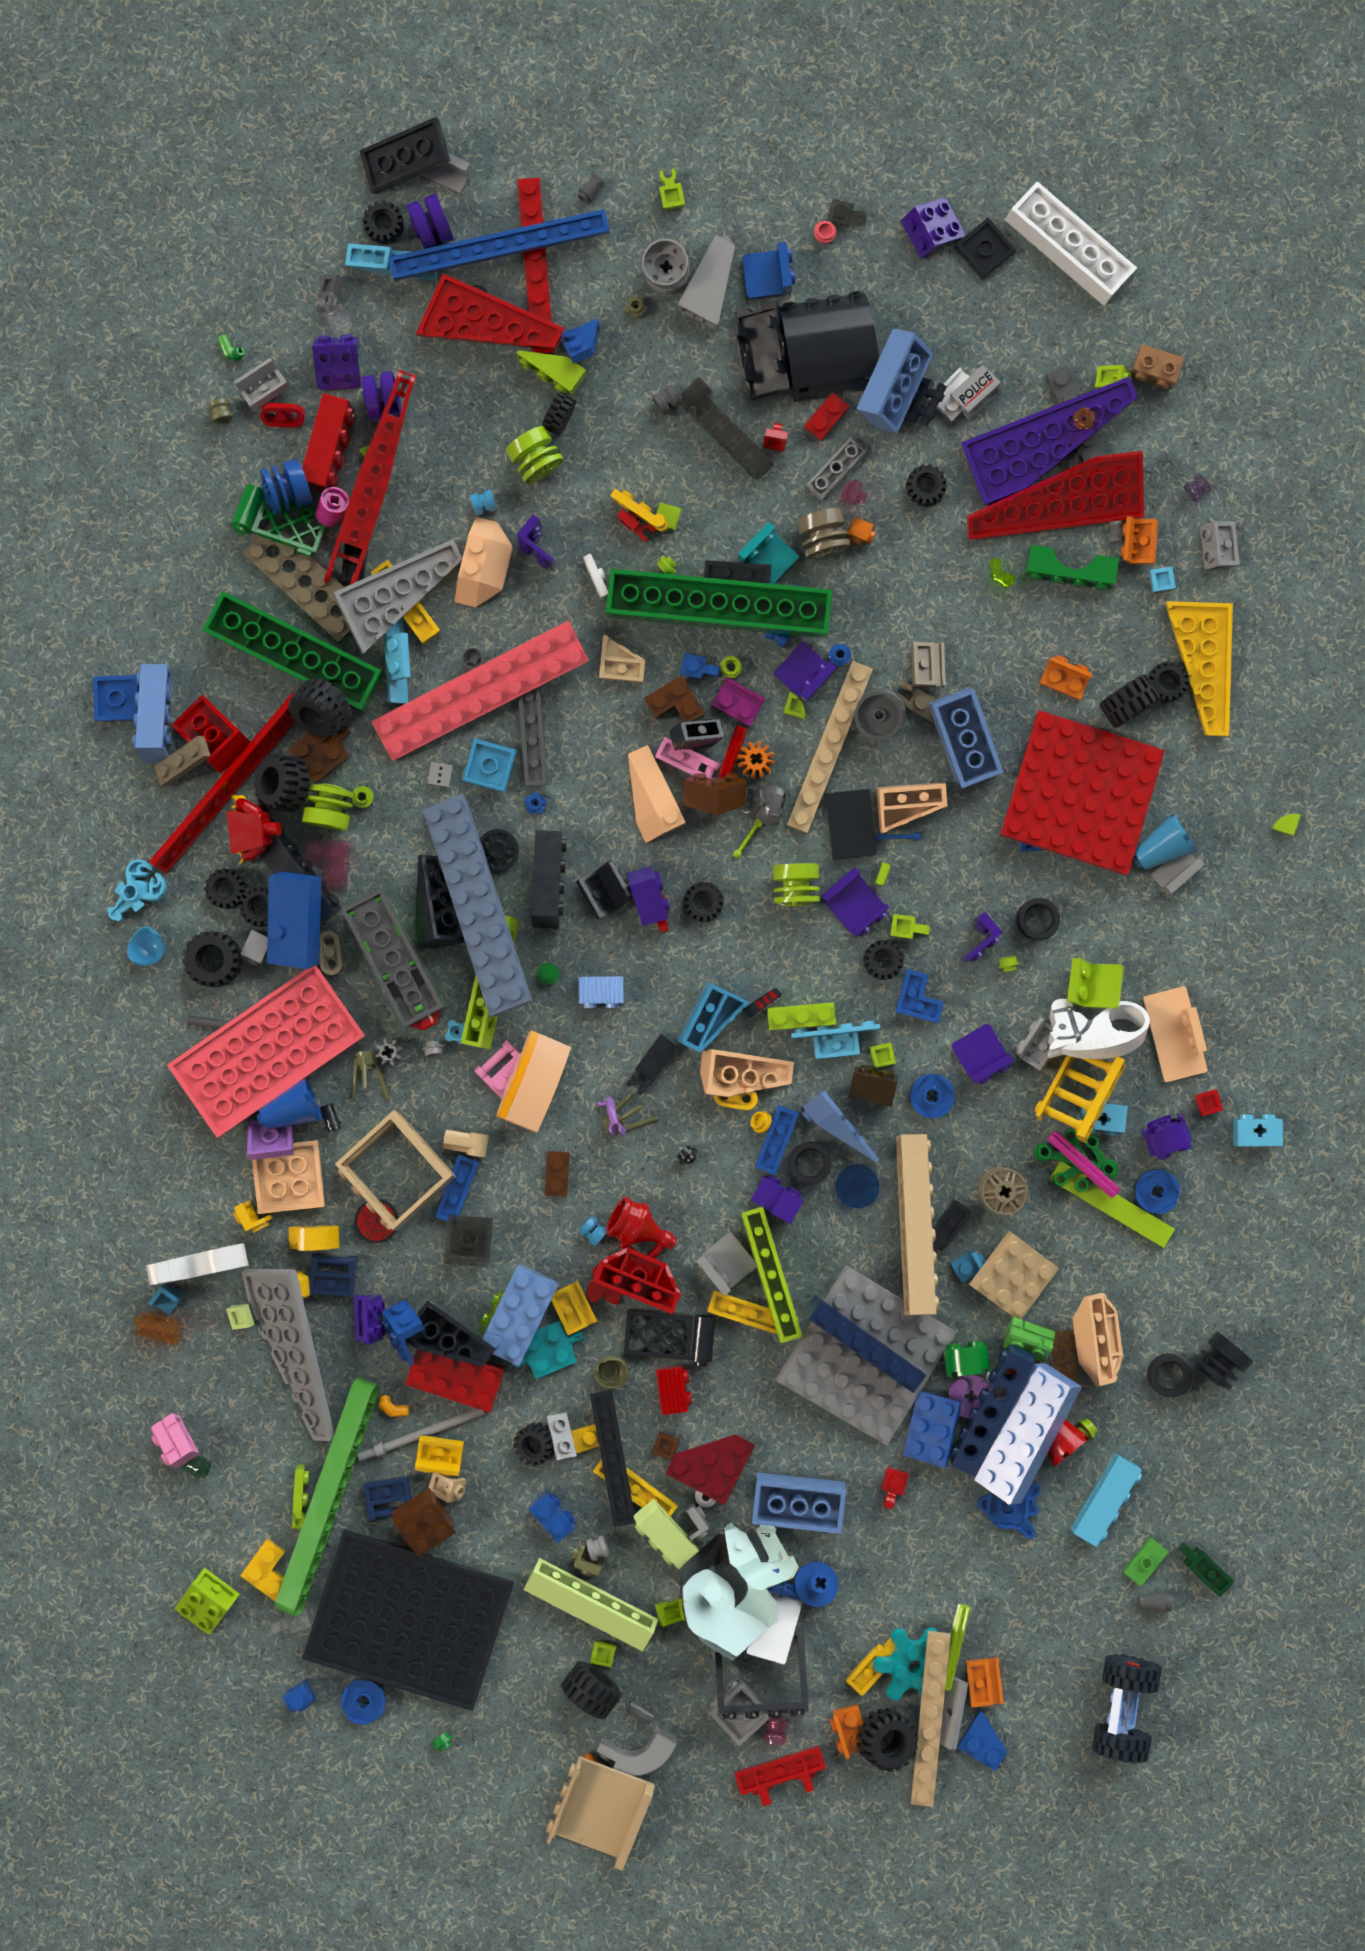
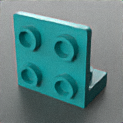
(770, 549)

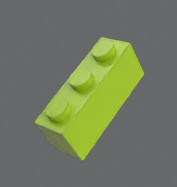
(801, 1016)

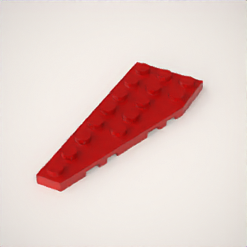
(1086, 494)

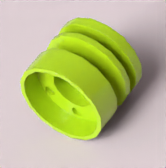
(534, 454)
(328, 807)
(796, 884)

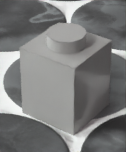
(255, 948)

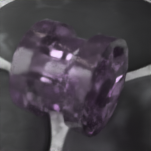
(1197, 488)

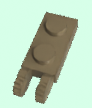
(918, 703)

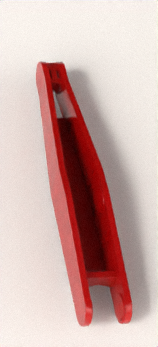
(372, 481)

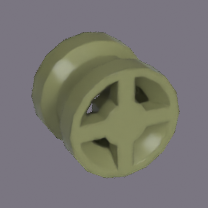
(220, 410)

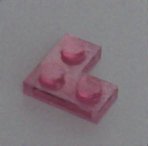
(336, 856)

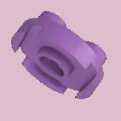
(962, 1386)

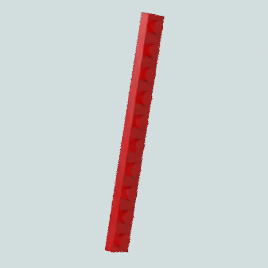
(223, 789)

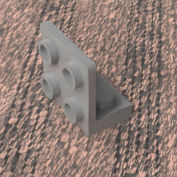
(726, 1262)

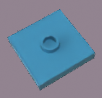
(489, 765)

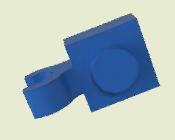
(695, 666)

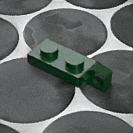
(1206, 1569)

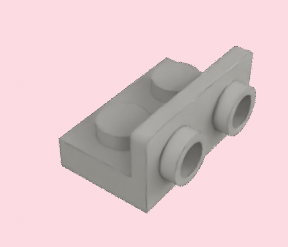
(1219, 544)

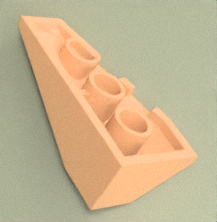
(653, 801)
(737, 1073)

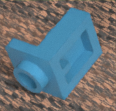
(968, 1265)

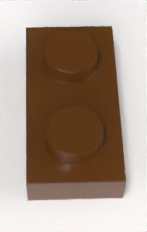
(557, 1173)

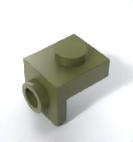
(584, 1563)

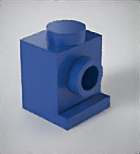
(299, 1697)

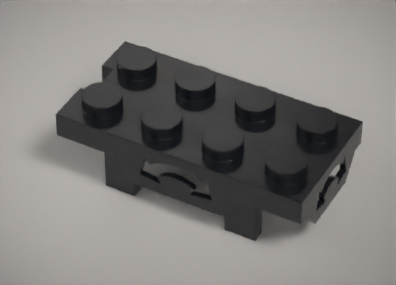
(763, 350)

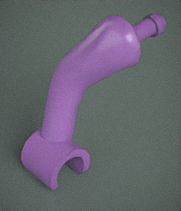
(611, 1110)

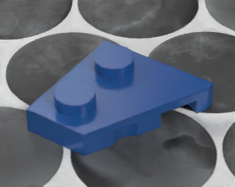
(581, 341)
(982, 1742)

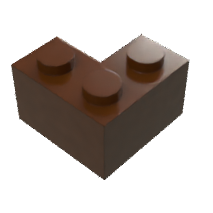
(675, 696)
(715, 794)

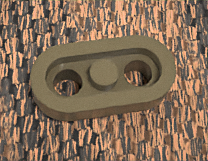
(331, 953)

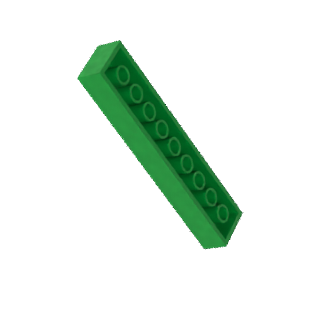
(719, 603)

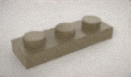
(182, 761)

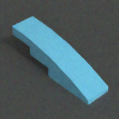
(376, 259)

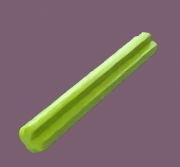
(956, 1641)

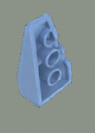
(830, 1118)

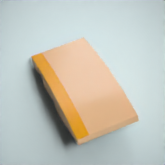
(533, 1081)

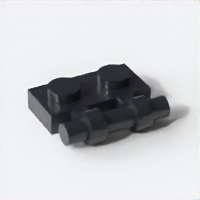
(917, 407)

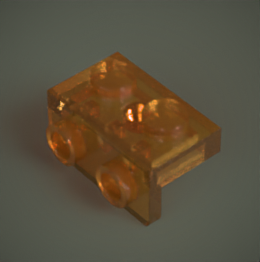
(157, 1328)

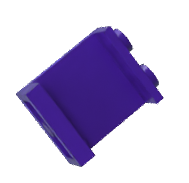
(854, 903)

